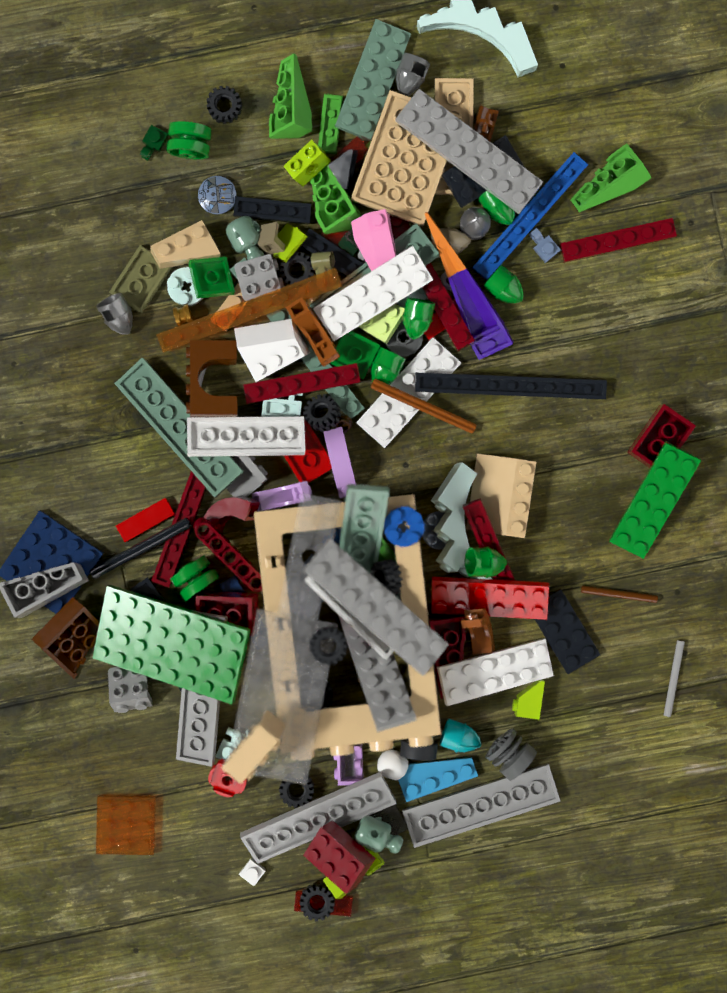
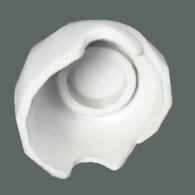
(392, 765)

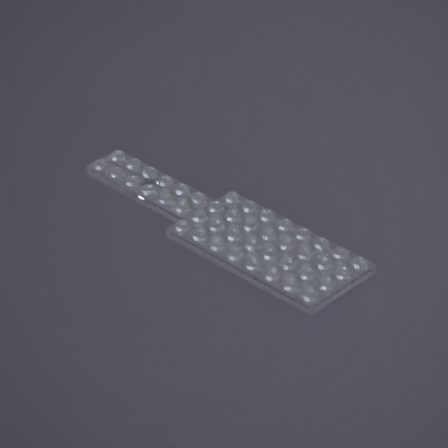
(279, 665)

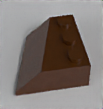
(69, 636)

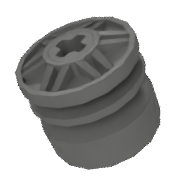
(514, 757)

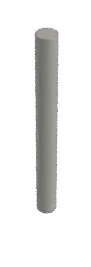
(674, 678)

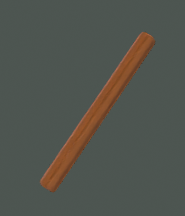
(423, 406)

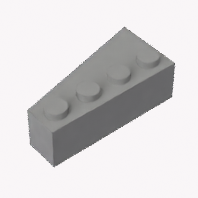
(40, 588)

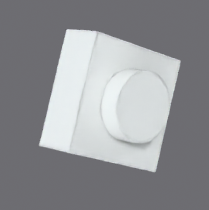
(252, 872)

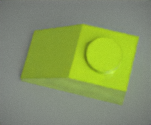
(529, 701)

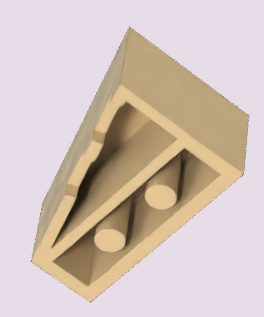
(184, 246)
(254, 748)

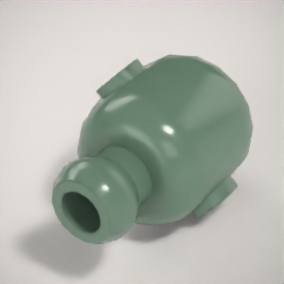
(244, 236)
(376, 835)

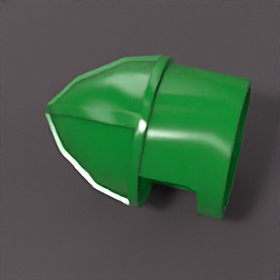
(496, 208)
(505, 286)
(417, 316)
(386, 366)
(484, 562)

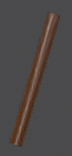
(619, 594)

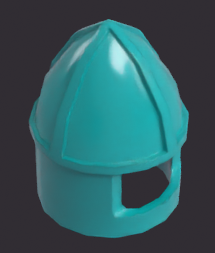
(459, 737)

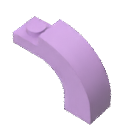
(339, 460)
(281, 496)

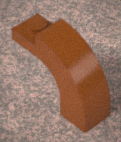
(313, 330)
(480, 630)

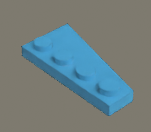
(435, 775)

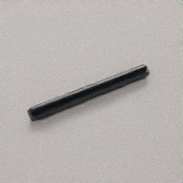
(140, 548)

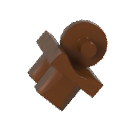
(485, 122)

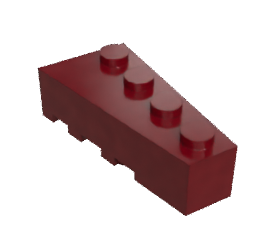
(450, 631)

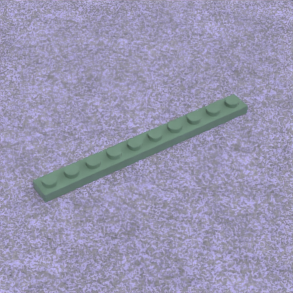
(342, 395)

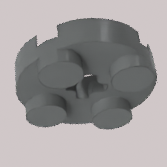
(403, 349)

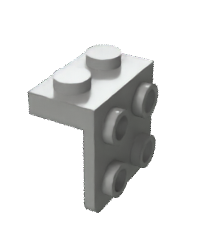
(258, 276)
(250, 480)
(128, 690)

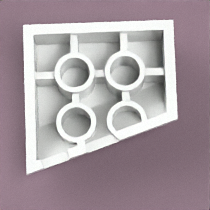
(270, 346)

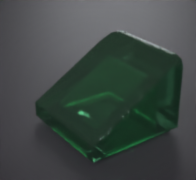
(348, 243)

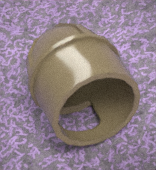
(456, 238)

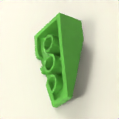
(619, 176)

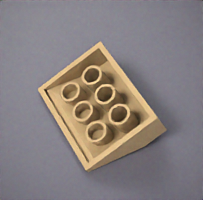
(505, 492)

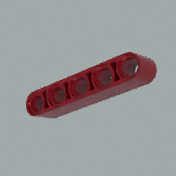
(225, 547)

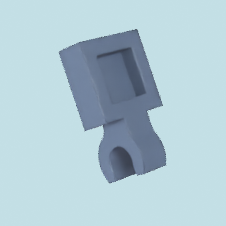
(546, 247)

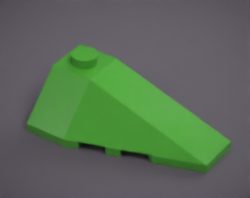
(292, 110)
(332, 203)

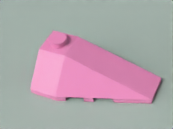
(374, 237)

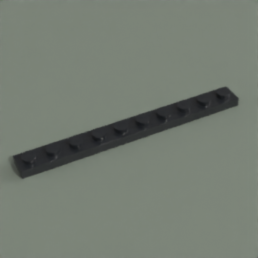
(510, 386)

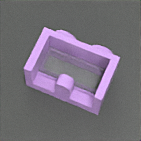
(349, 767)

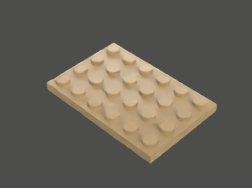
(398, 168)

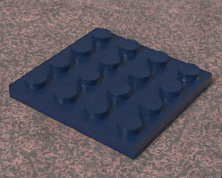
(48, 546)

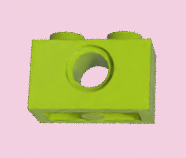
(307, 163)

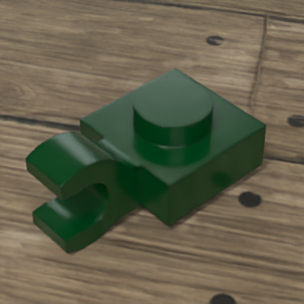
(153, 140)

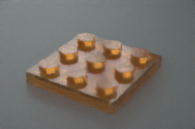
(125, 825)

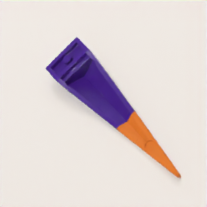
(474, 307)

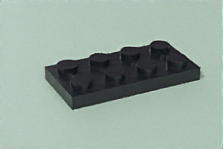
(466, 189)
(566, 634)

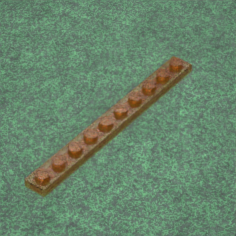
(249, 310)

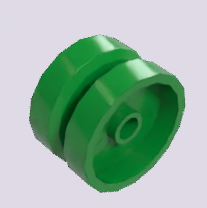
(189, 140)
(194, 576)

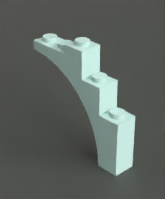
(509, 40)
(451, 527)

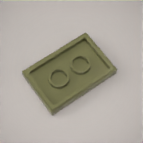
(140, 279)

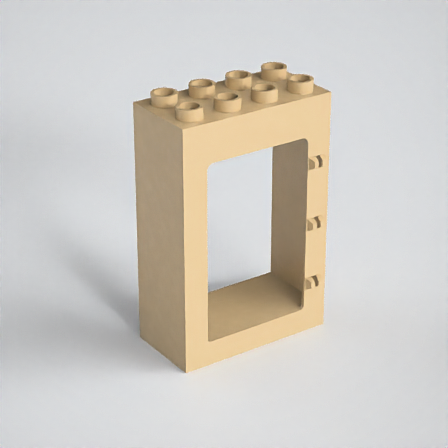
(351, 725)

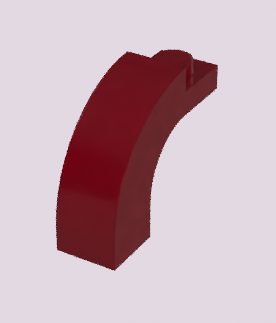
(226, 508)

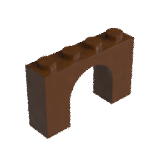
(202, 355)

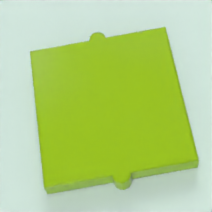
(292, 238)

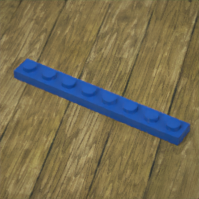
(530, 216)

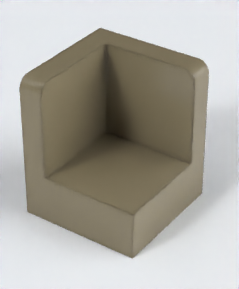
(268, 239)

